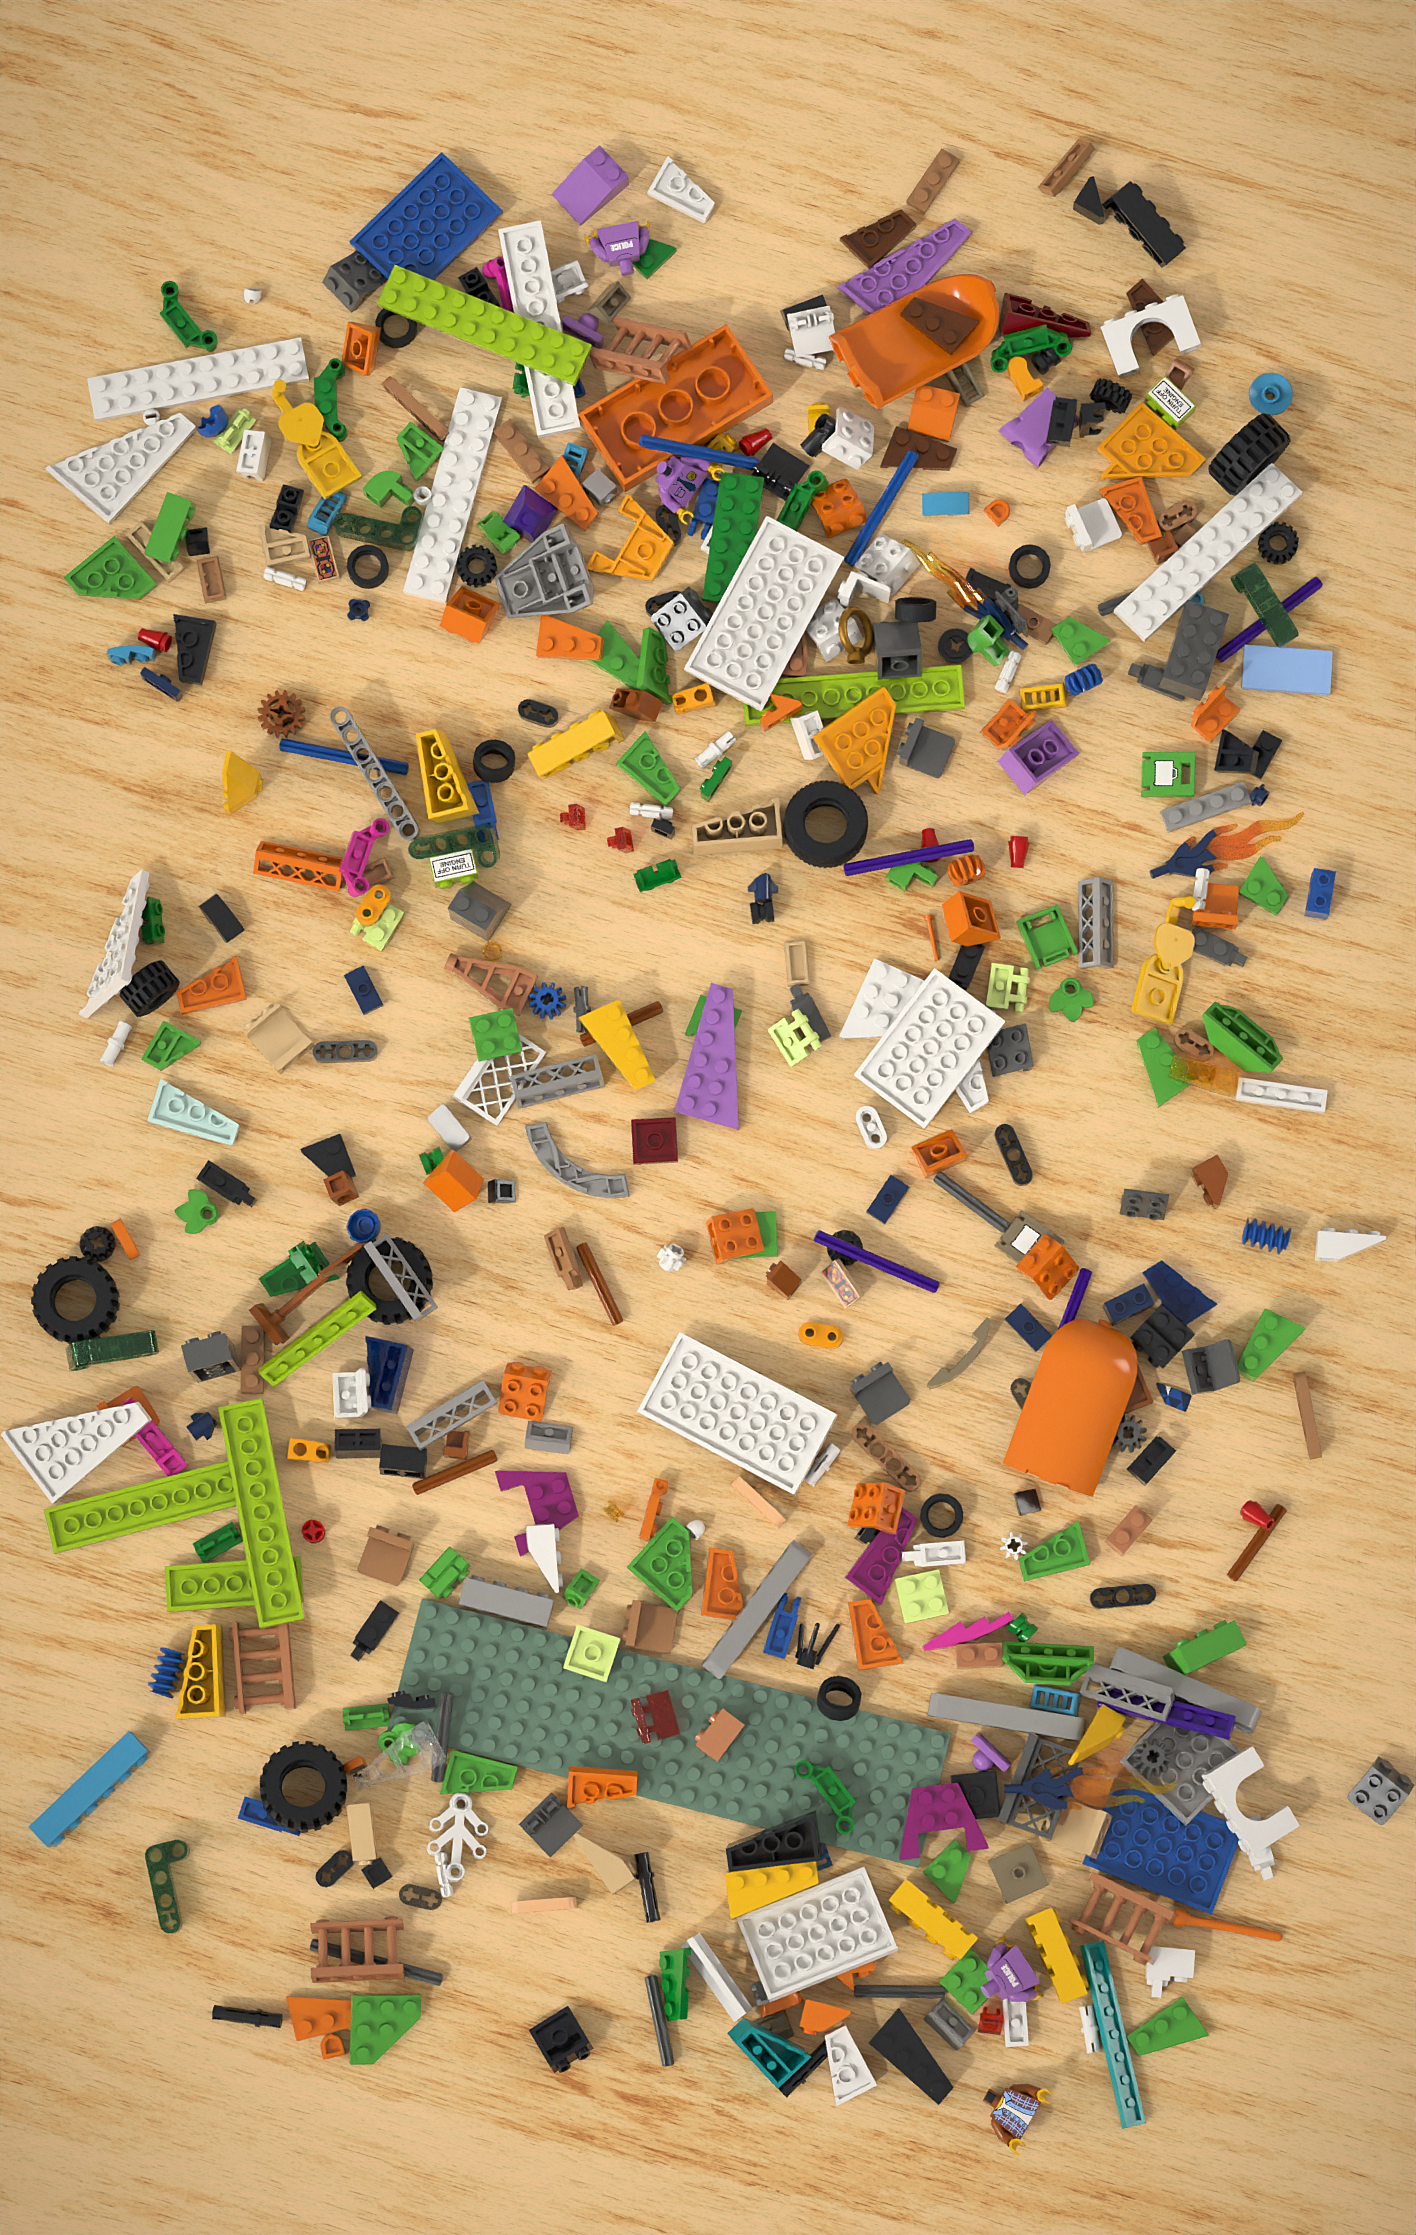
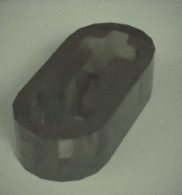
(1020, 1400)
(422, 1891)

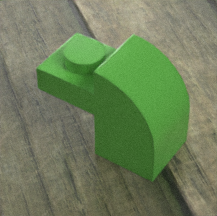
(385, 485)
(497, 532)
(985, 640)
(903, 875)

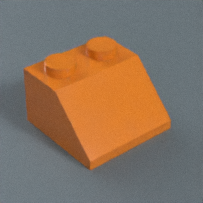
(933, 412)
(469, 615)
(970, 919)
(820, 2016)

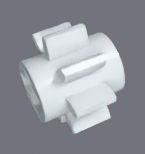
(671, 1257)
(1017, 1541)

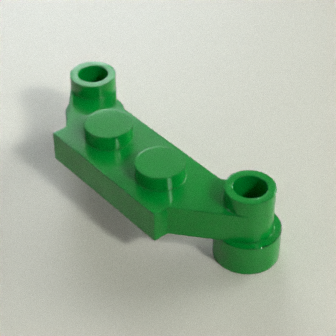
(181, 323)
(1027, 342)
(326, 398)
(801, 499)
(832, 1791)

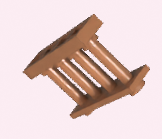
(641, 366)
(284, 1674)
(1120, 1897)
(367, 1971)

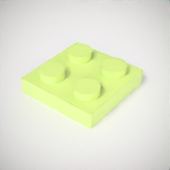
(921, 1596)
(591, 1653)

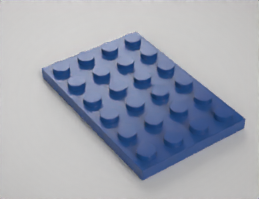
(427, 222)
(1164, 1855)

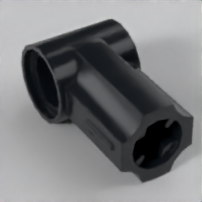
(823, 430)

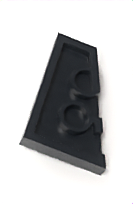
(194, 643)

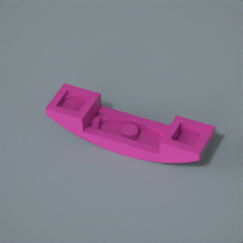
(159, 1447)

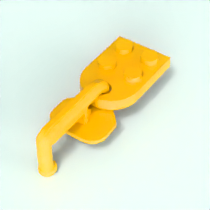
(324, 464)
(1160, 989)

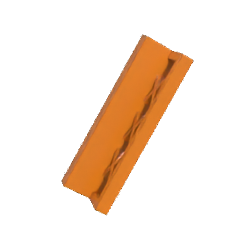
(299, 858)

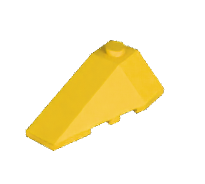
(240, 782)

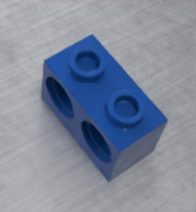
(1320, 893)

